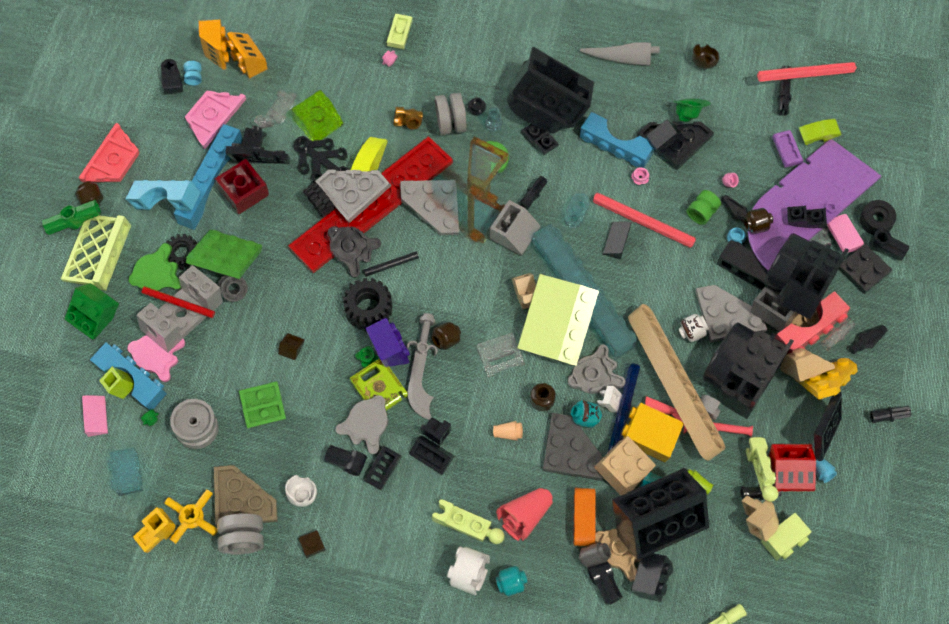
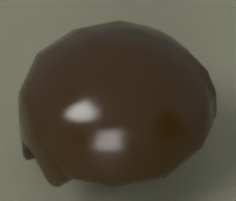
(705, 57)

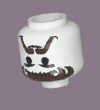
(693, 328)

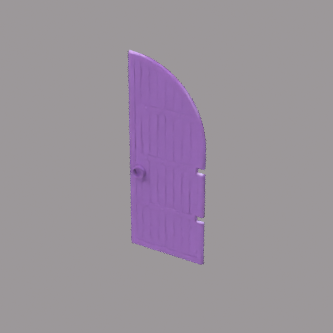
(828, 182)

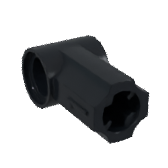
(888, 245)
(351, 462)
(603, 577)

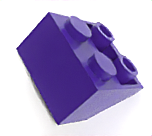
(388, 343)

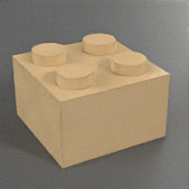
(625, 466)

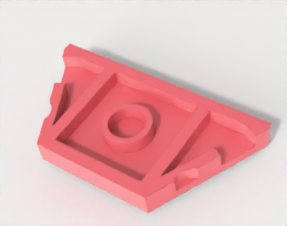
(111, 159)

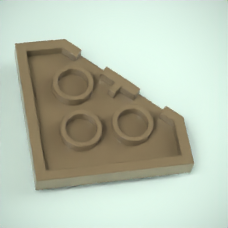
(241, 495)

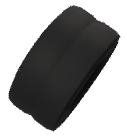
(879, 207)

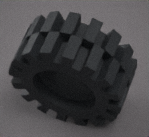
(319, 199)
(177, 243)

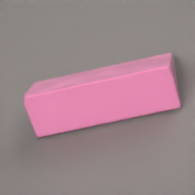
(845, 233)
(94, 415)

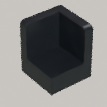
(436, 430)

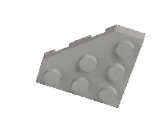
(353, 189)
(434, 203)
(724, 310)

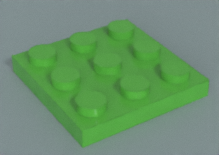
(224, 254)

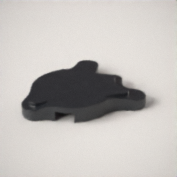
(351, 246)

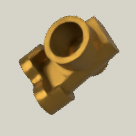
(410, 117)

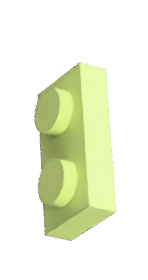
(399, 31)

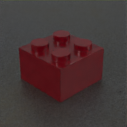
(242, 186)

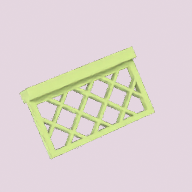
(109, 252)

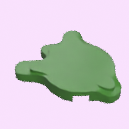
(156, 271)

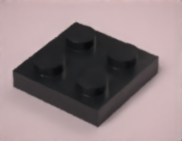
(865, 268)

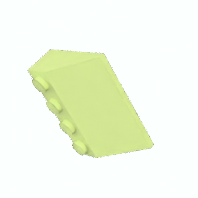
(557, 319)

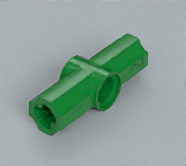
(71, 217)

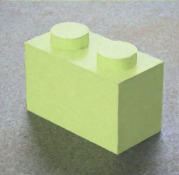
(788, 535)

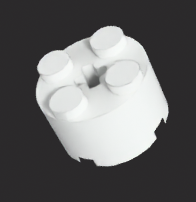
(469, 570)

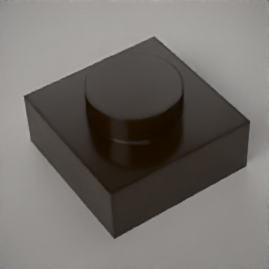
(312, 544)

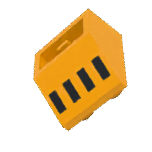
(214, 41)
(246, 53)

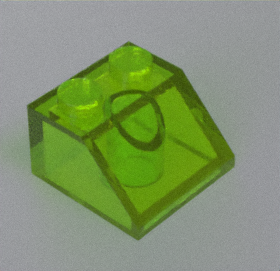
(317, 116)

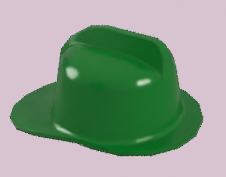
(690, 108)

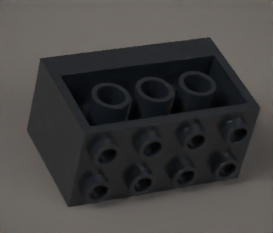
(661, 513)

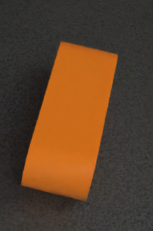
(584, 516)

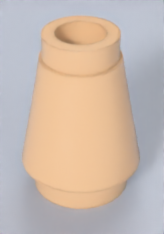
(509, 431)

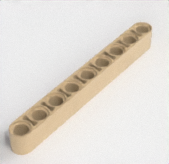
(676, 382)

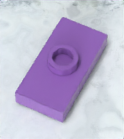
(787, 148)

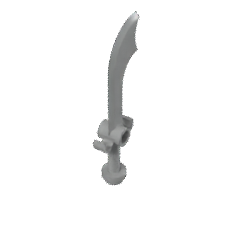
(417, 396)

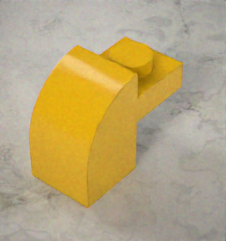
(156, 528)

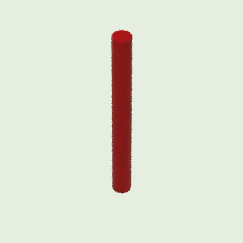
(178, 302)

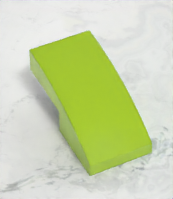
(820, 130)

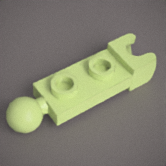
(762, 467)
(467, 523)

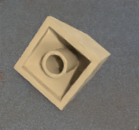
(804, 364)

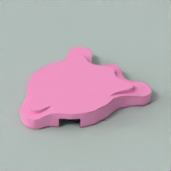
(153, 357)

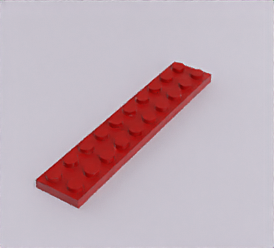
(419, 164)

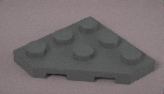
(570, 450)

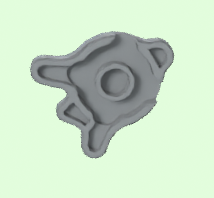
(595, 373)
(366, 422)

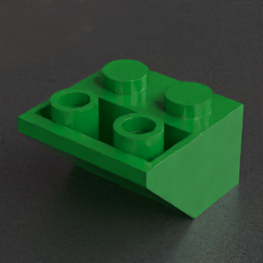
(90, 310)

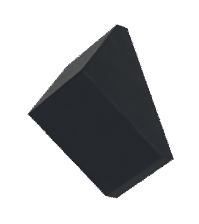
(665, 135)

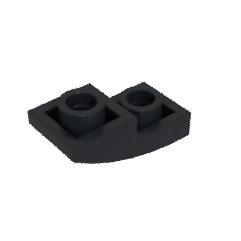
(539, 139)
(811, 218)

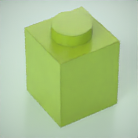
(117, 382)

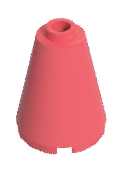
(524, 513)

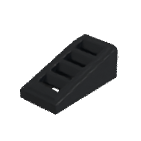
(393, 464)

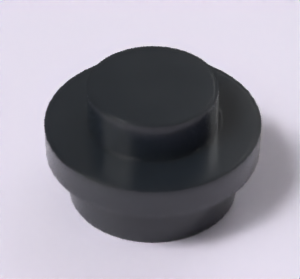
(477, 106)

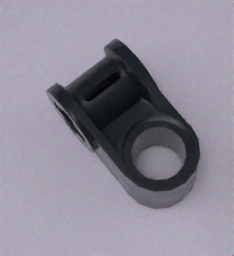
(171, 77)

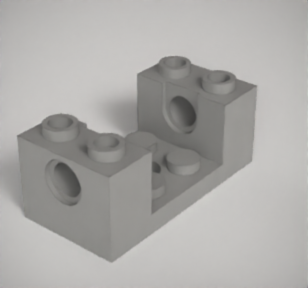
(164, 325)

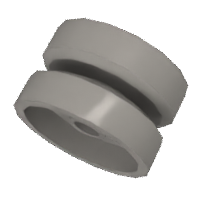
(453, 113)
(194, 423)
(240, 534)

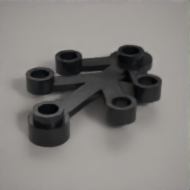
(318, 156)

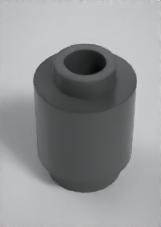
(594, 554)

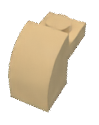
(524, 289)
(762, 518)

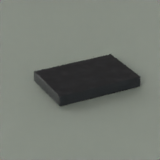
(828, 426)

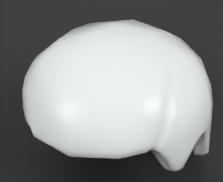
(300, 491)

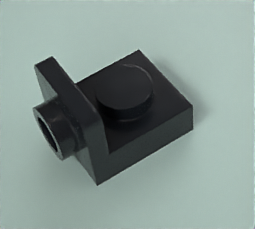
(253, 137)

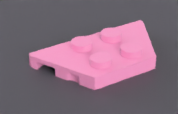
(211, 113)

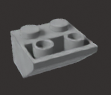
(514, 228)

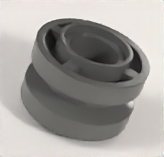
(236, 294)

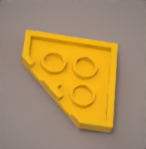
(829, 382)

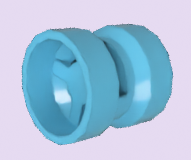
(192, 73)

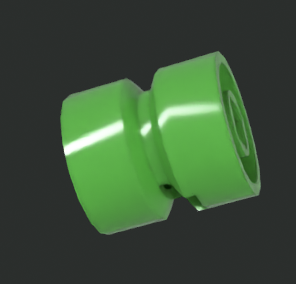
(702, 209)

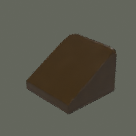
(290, 346)

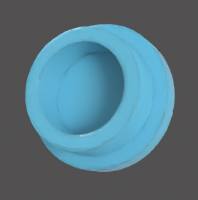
(737, 235)

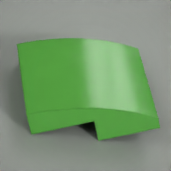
(262, 404)

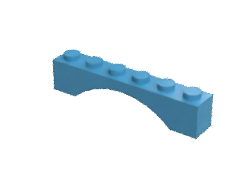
(206, 174)

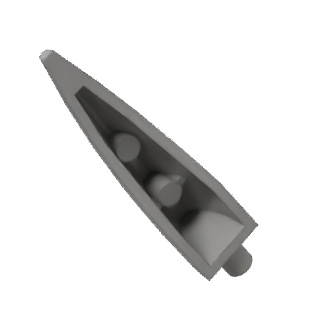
(629, 54)

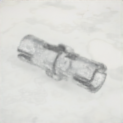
(837, 334)

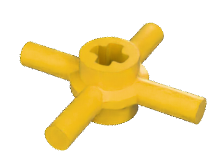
(189, 523)

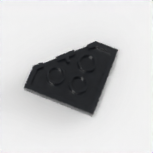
(256, 154)
(678, 154)

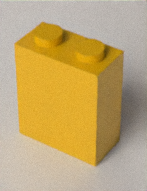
(653, 431)

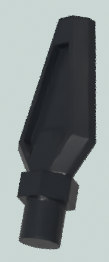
(736, 209)
(868, 339)

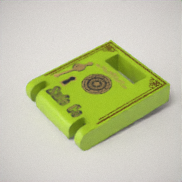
(382, 384)

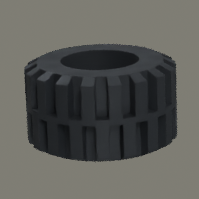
(367, 290)

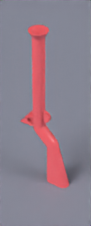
(666, 409)

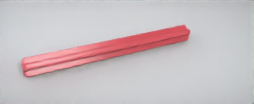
(808, 71)
(644, 220)

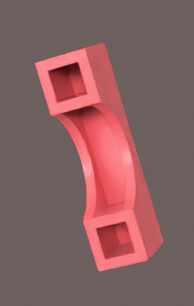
(829, 311)

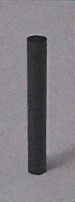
(392, 263)

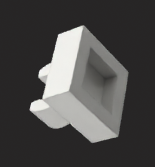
(611, 399)

